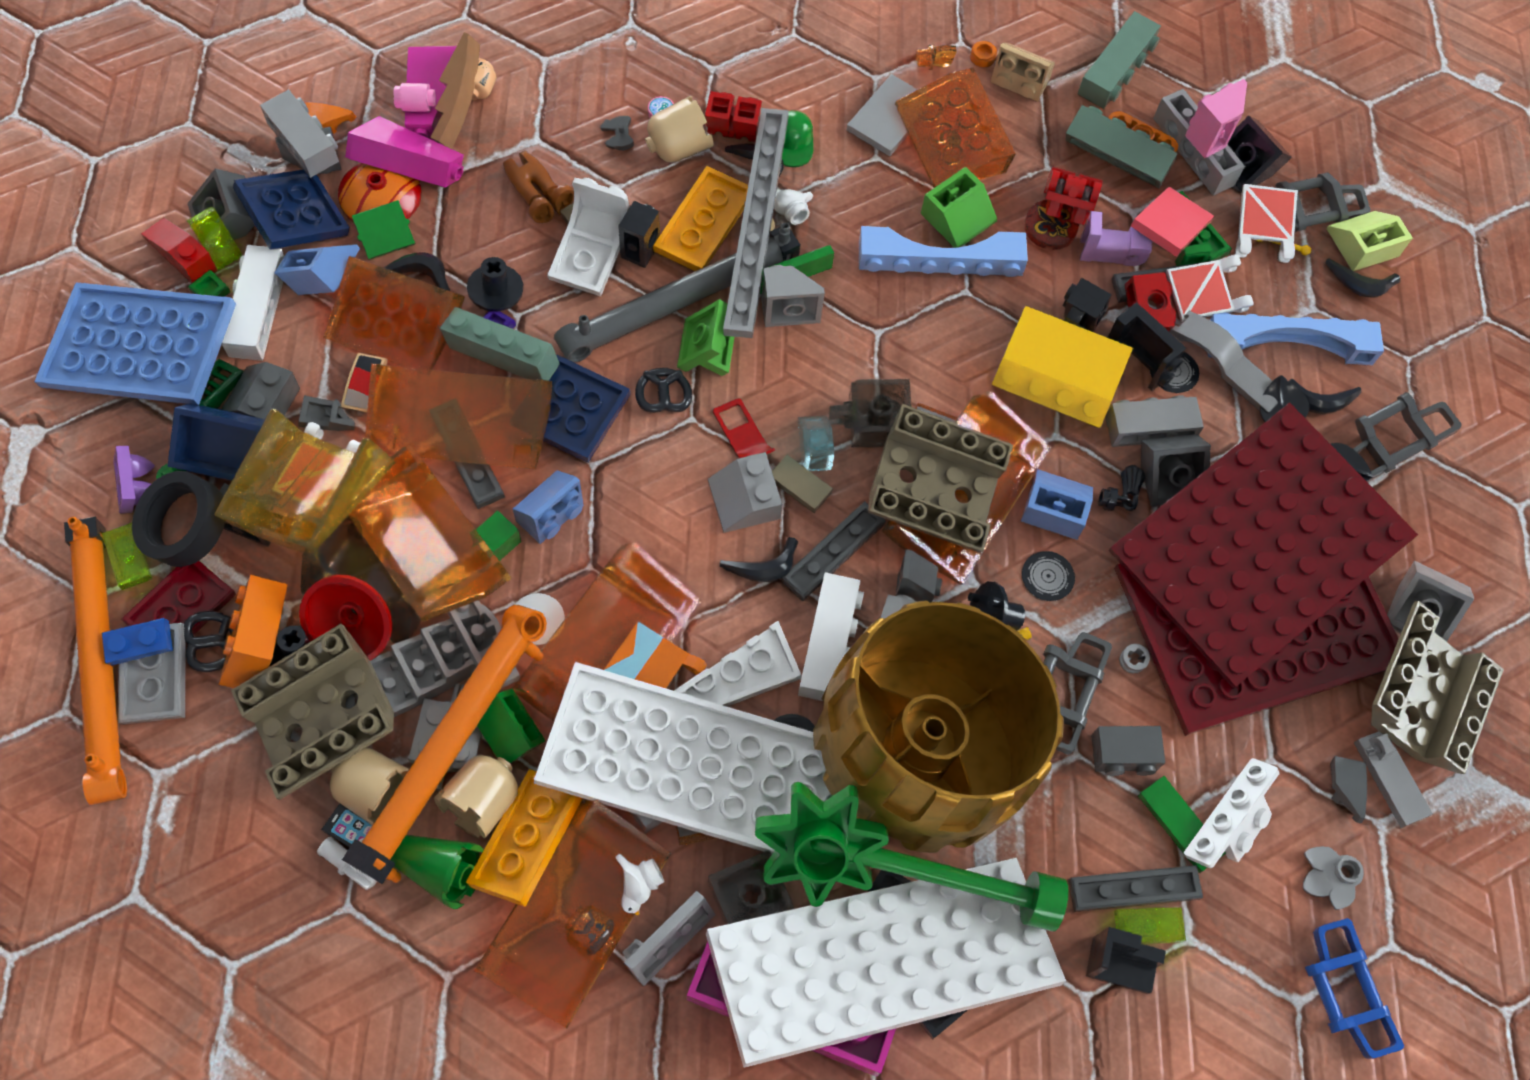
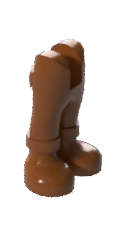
(534, 172)

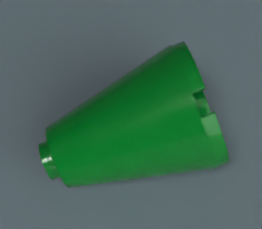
(438, 866)

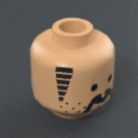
(483, 80)

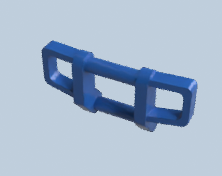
(1357, 960)

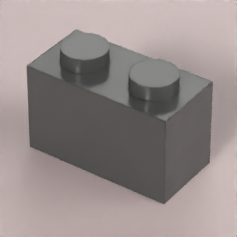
(1128, 749)

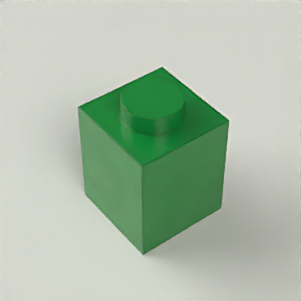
(499, 535)

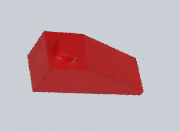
(180, 249)

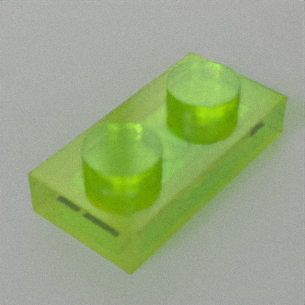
(214, 237)
(126, 559)
(1153, 924)

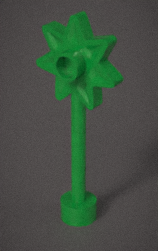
(831, 845)

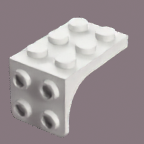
(590, 238)

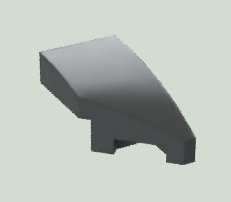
(325, 413)
(1350, 784)

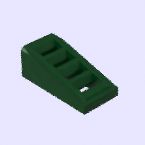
(216, 398)

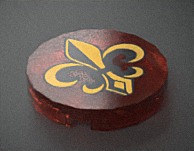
(1049, 230)

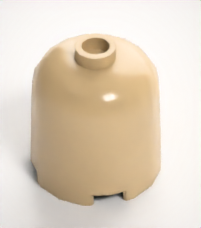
(678, 131)
(366, 783)
(479, 794)

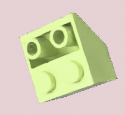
(1370, 238)

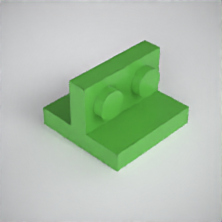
(705, 342)

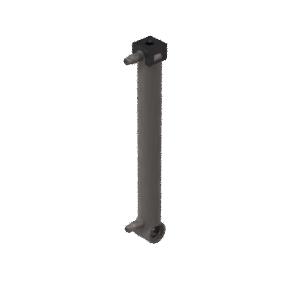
(579, 340)

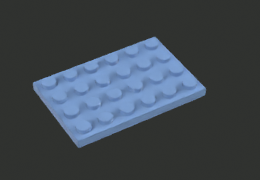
(136, 343)

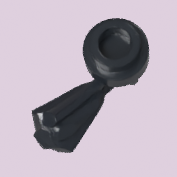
(1132, 481)

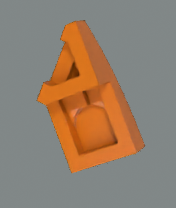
(330, 115)

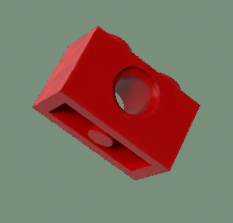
(1154, 288)

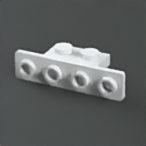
(1236, 817)

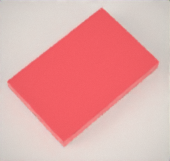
(1172, 221)

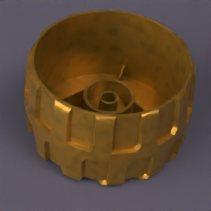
(939, 724)

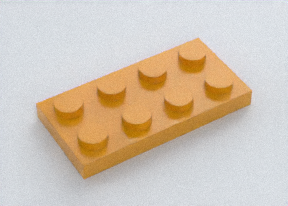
(702, 220)
(523, 842)

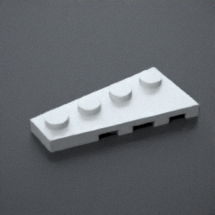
(749, 671)

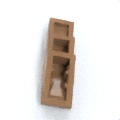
(459, 89)

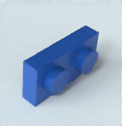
(137, 641)

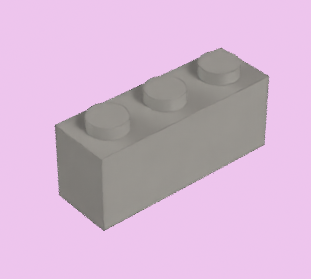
(300, 132)
(1152, 419)

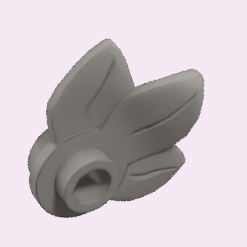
(1328, 879)

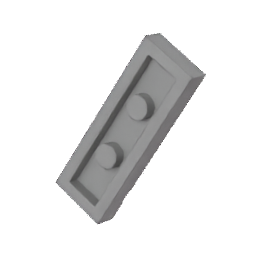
(1393, 779)
(650, 957)

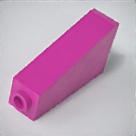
(426, 67)
(403, 152)

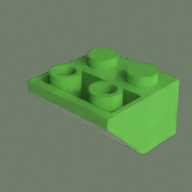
(959, 208)

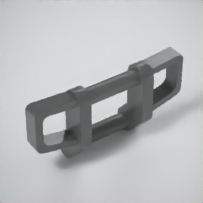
(1335, 197)
(1414, 419)
(1058, 657)

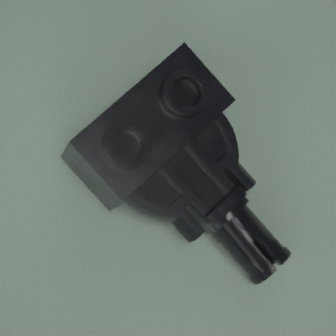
(1085, 304)

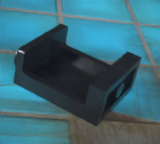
(1150, 343)

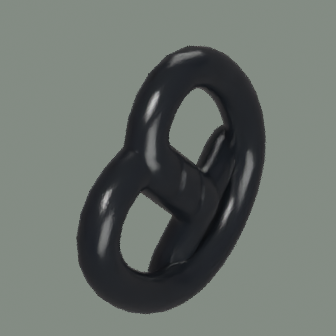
(663, 390)
(195, 643)

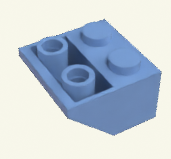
(315, 268)
(1058, 504)
(550, 506)

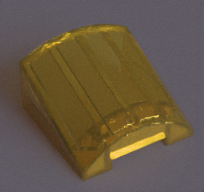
(299, 486)

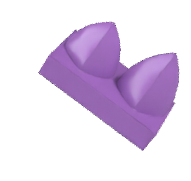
(126, 468)

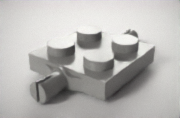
(430, 717)

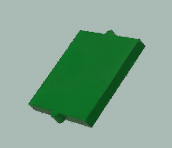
(383, 229)

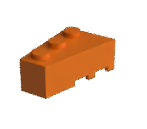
(254, 630)

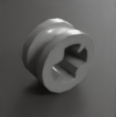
(1125, 661)

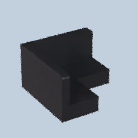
(1123, 960)

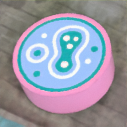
(658, 104)

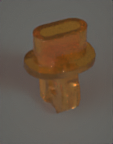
(935, 56)

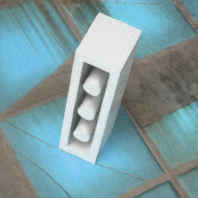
(256, 302)
(830, 632)

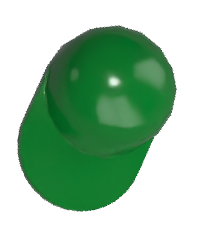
(798, 140)

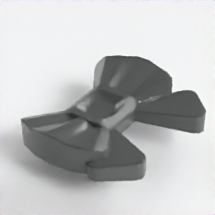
(620, 125)

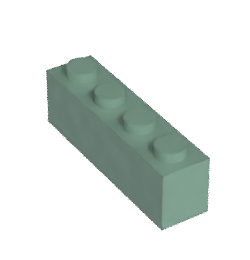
(1119, 59)
(1121, 146)
(499, 345)

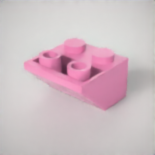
(1217, 118)

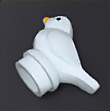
(793, 205)
(638, 883)

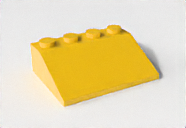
(1062, 367)

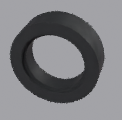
(153, 507)

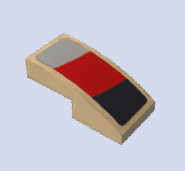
(358, 382)

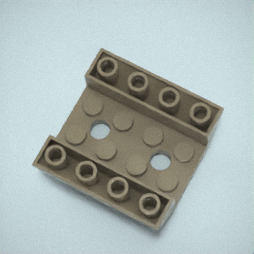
(941, 460)
(311, 693)
(1443, 702)

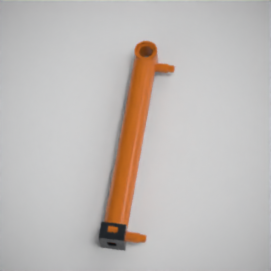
(103, 776)
(373, 854)

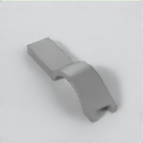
(1225, 350)

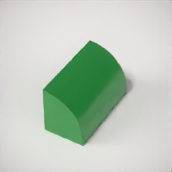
(509, 727)

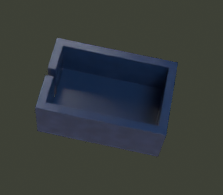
(211, 440)

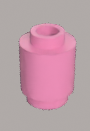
(414, 97)

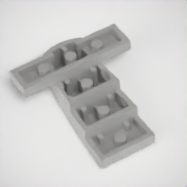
(437, 657)

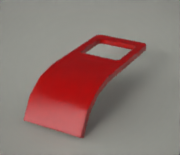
(744, 439)

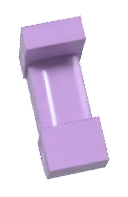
(1113, 245)

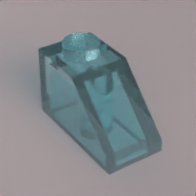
(816, 443)

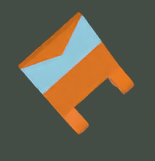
(652, 658)

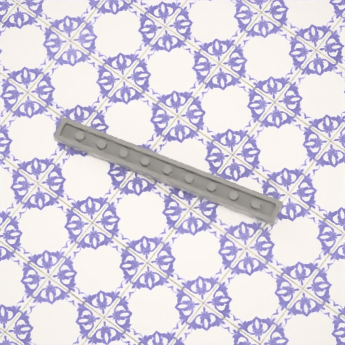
(756, 224)

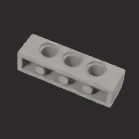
(1216, 171)

